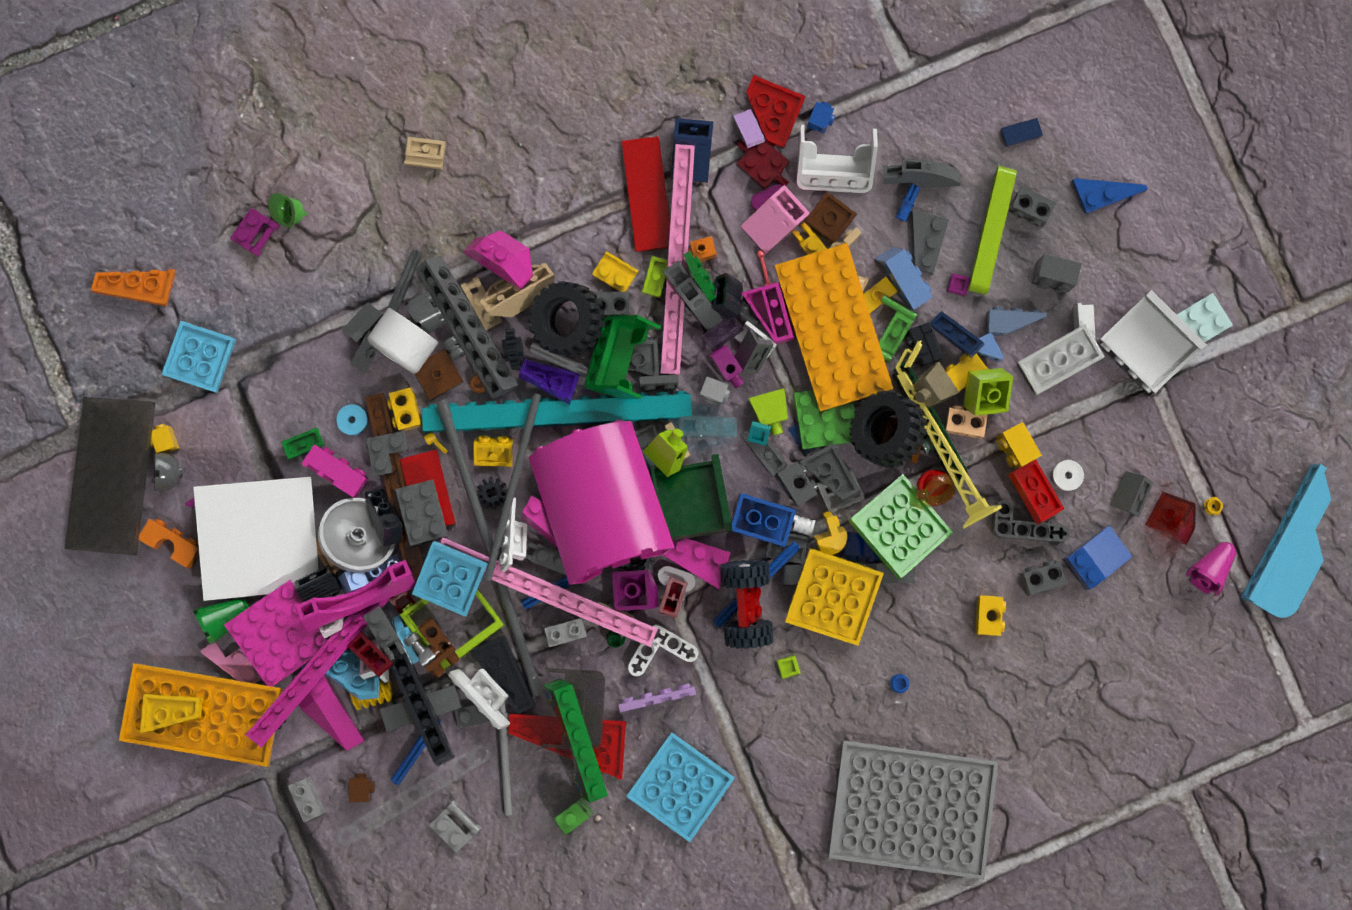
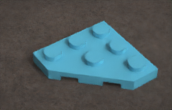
(347, 674)

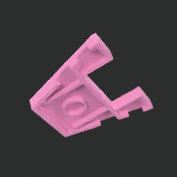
(235, 664)

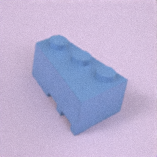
(905, 277)

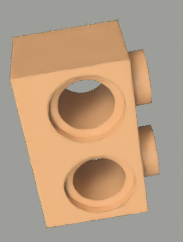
(965, 427)

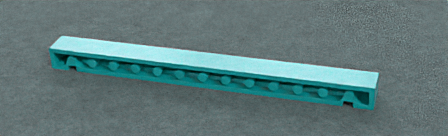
(558, 413)

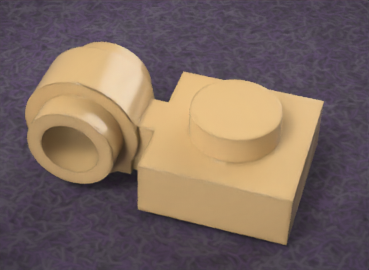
(849, 237)

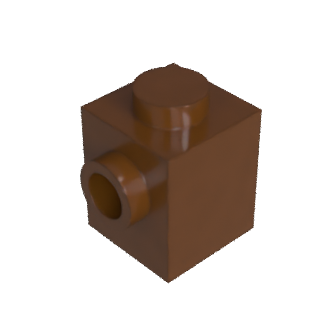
(361, 788)

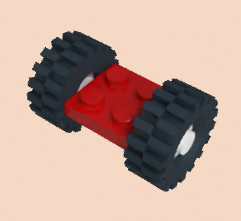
(749, 628)

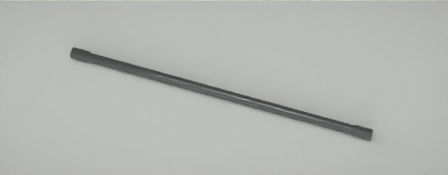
(446, 416)

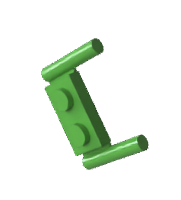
(896, 329)

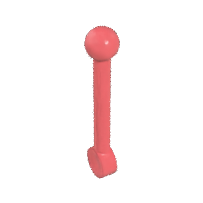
(760, 254)

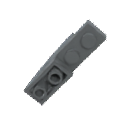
(928, 172)
(692, 295)

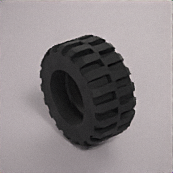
(544, 314)
(906, 438)

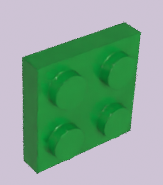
(700, 275)

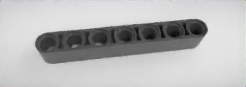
(791, 574)

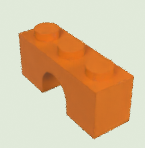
(185, 550)

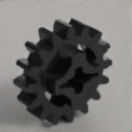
(513, 349)

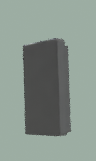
(362, 322)
(752, 352)
(1132, 493)

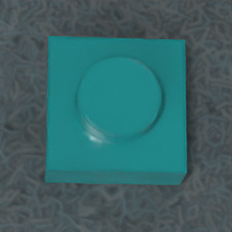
(759, 433)

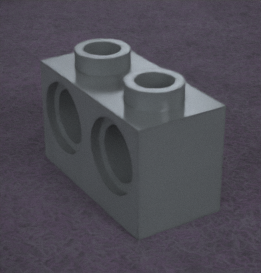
(1033, 202)
(611, 299)
(1044, 582)

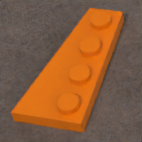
(145, 287)

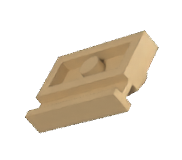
(425, 153)

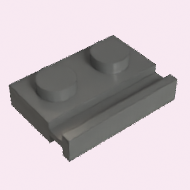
(668, 382)
(774, 550)

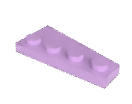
(648, 699)

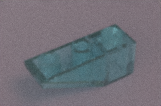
(708, 427)

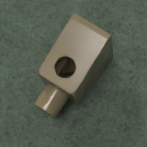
(934, 386)

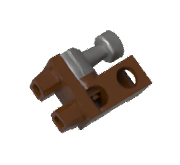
(437, 650)

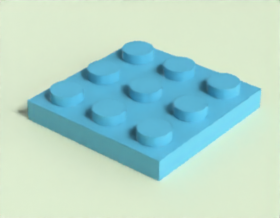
(198, 356)
(449, 578)

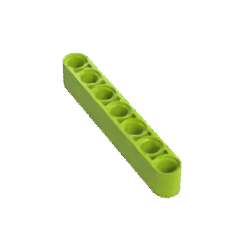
(992, 230)

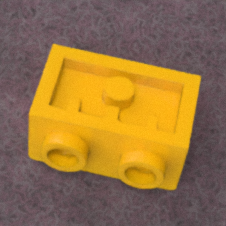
(493, 451)

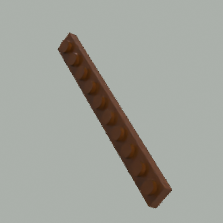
(382, 425)

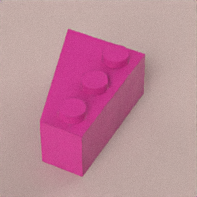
(335, 470)

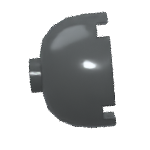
(166, 472)

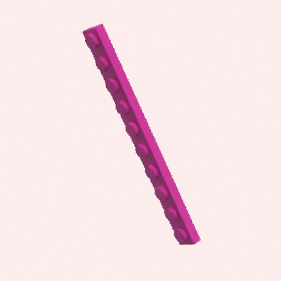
(309, 676)

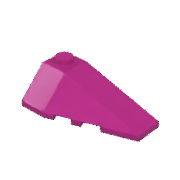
(329, 712)

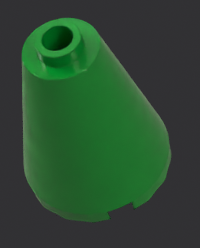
(215, 616)

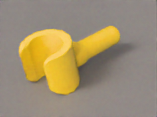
(430, 438)

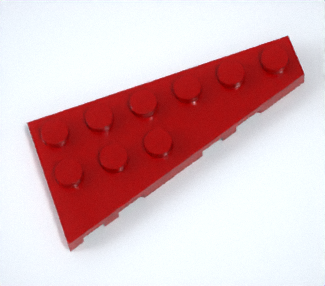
(549, 730)

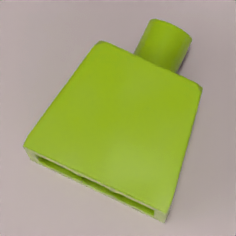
(770, 409)
(667, 451)

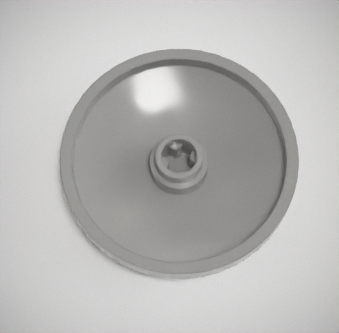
(350, 537)

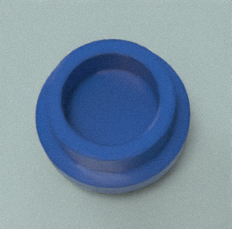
(899, 683)

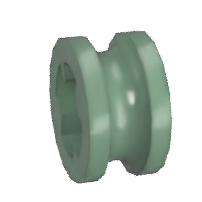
(927, 445)

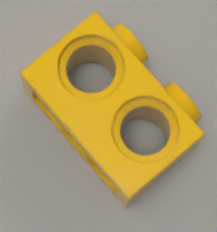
(409, 408)

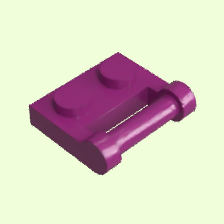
(250, 228)

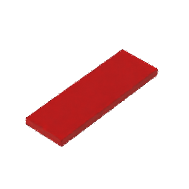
(647, 193)

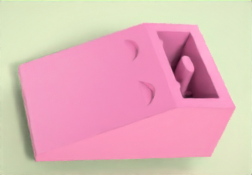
(775, 219)

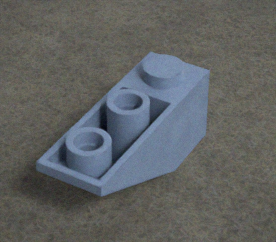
(1004, 322)

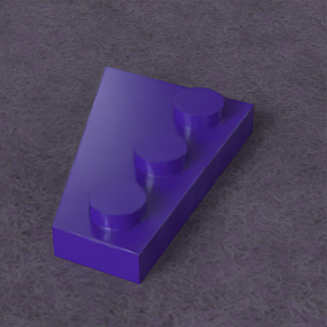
(550, 379)

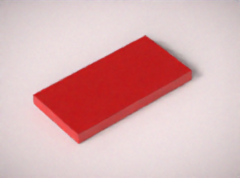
(425, 468)

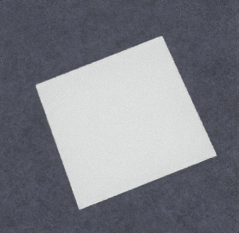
(255, 536)

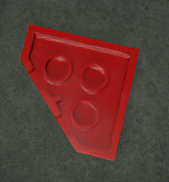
(774, 109)

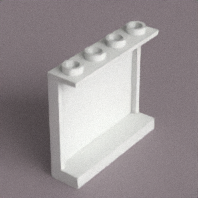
(1152, 342)

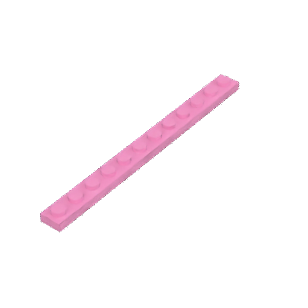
(677, 247)
(565, 599)

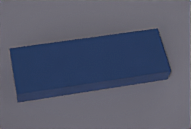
(956, 334)

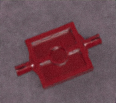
(763, 164)

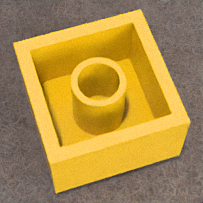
(1018, 446)

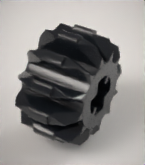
(490, 486)

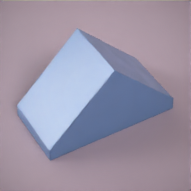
(990, 349)

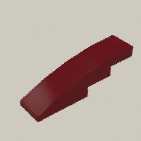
(370, 654)

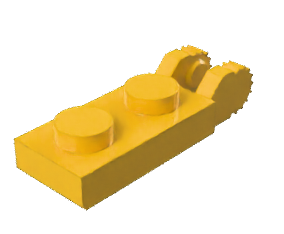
(811, 244)

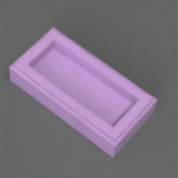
(749, 128)

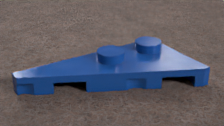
(1099, 194)

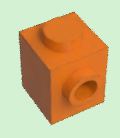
(703, 248)

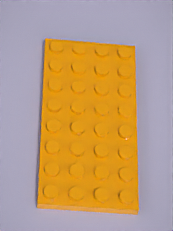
(833, 327)
(226, 715)

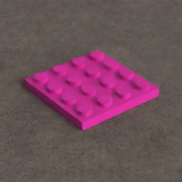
(274, 635)

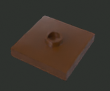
(830, 218)
(438, 375)

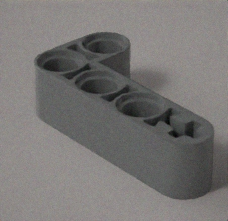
(1030, 527)

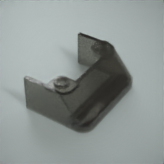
(592, 696)

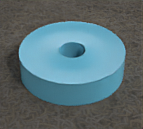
(352, 428)

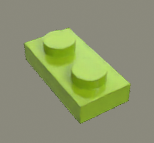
(655, 277)

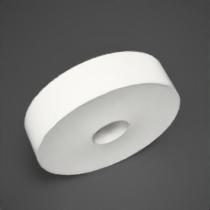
(1061, 481)

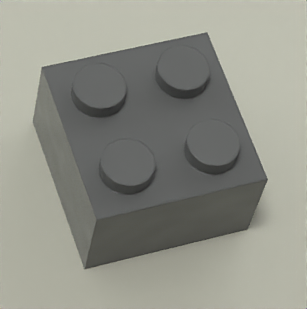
(1056, 273)

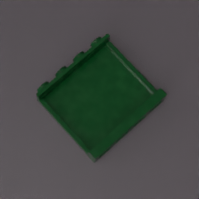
(693, 499)

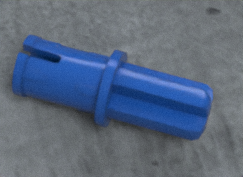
(907, 203)

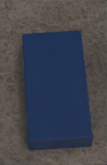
(1021, 132)

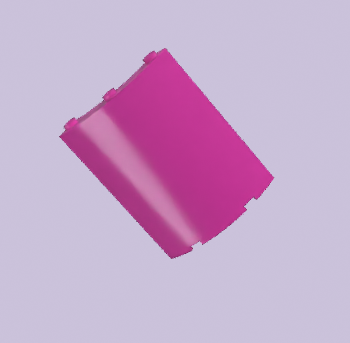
(600, 500)

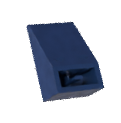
(698, 134)

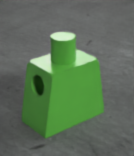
(573, 816)

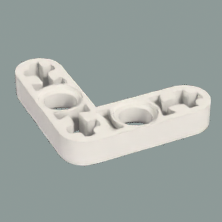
(655, 645)

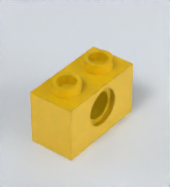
(982, 624)

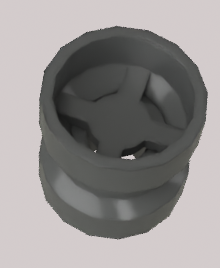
(454, 348)

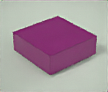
(958, 284)

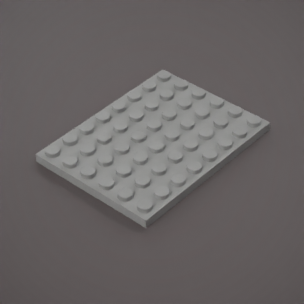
(913, 809)

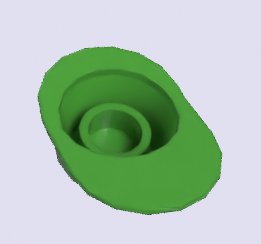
(285, 210)

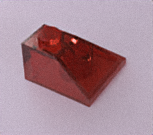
(1173, 518)

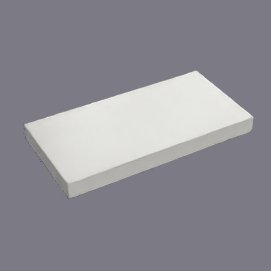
(1061, 359)

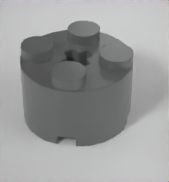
(425, 312)

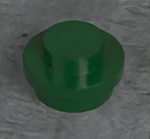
(615, 639)

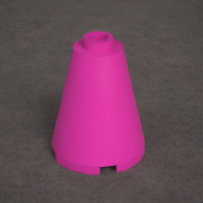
(1213, 569)

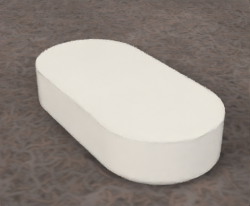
(667, 572)

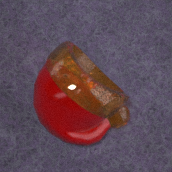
(935, 487)

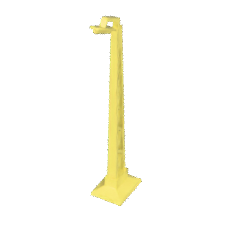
(976, 510)

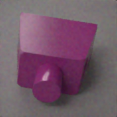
(720, 359)

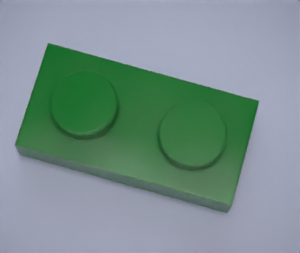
(302, 443)

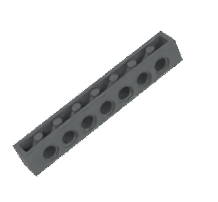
(466, 327)

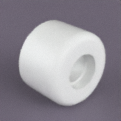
(402, 341)

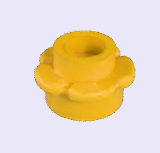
(1208, 506)

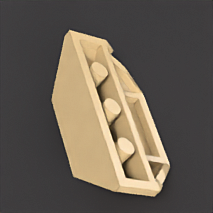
(507, 300)

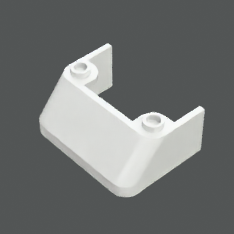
(836, 171)

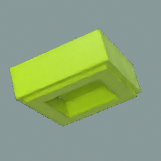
(788, 666)

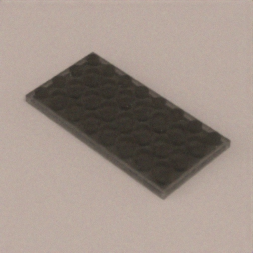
(110, 475)

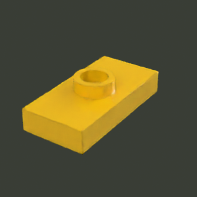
(876, 293)

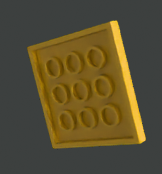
(834, 596)

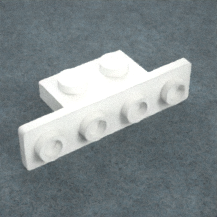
(513, 541)
(484, 694)

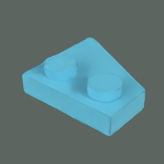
(402, 632)

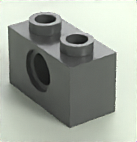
(787, 478)

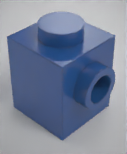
(821, 117)

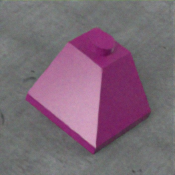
(634, 590)

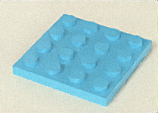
(680, 787)

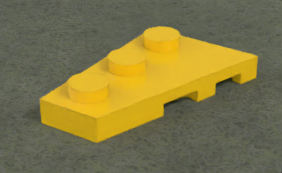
(168, 710)

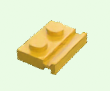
(615, 272)

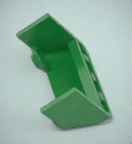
(613, 355)

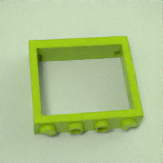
(410, 609)

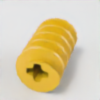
(385, 692)

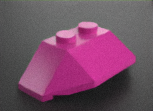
(503, 257)

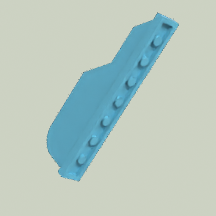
(1293, 551)

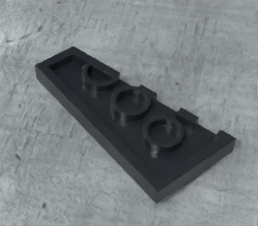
(501, 665)

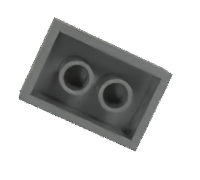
(421, 513)

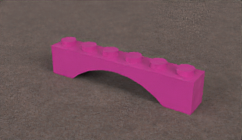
(322, 611)

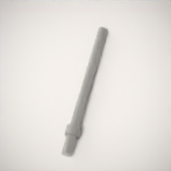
(505, 765)

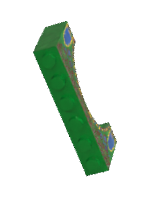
(587, 775)

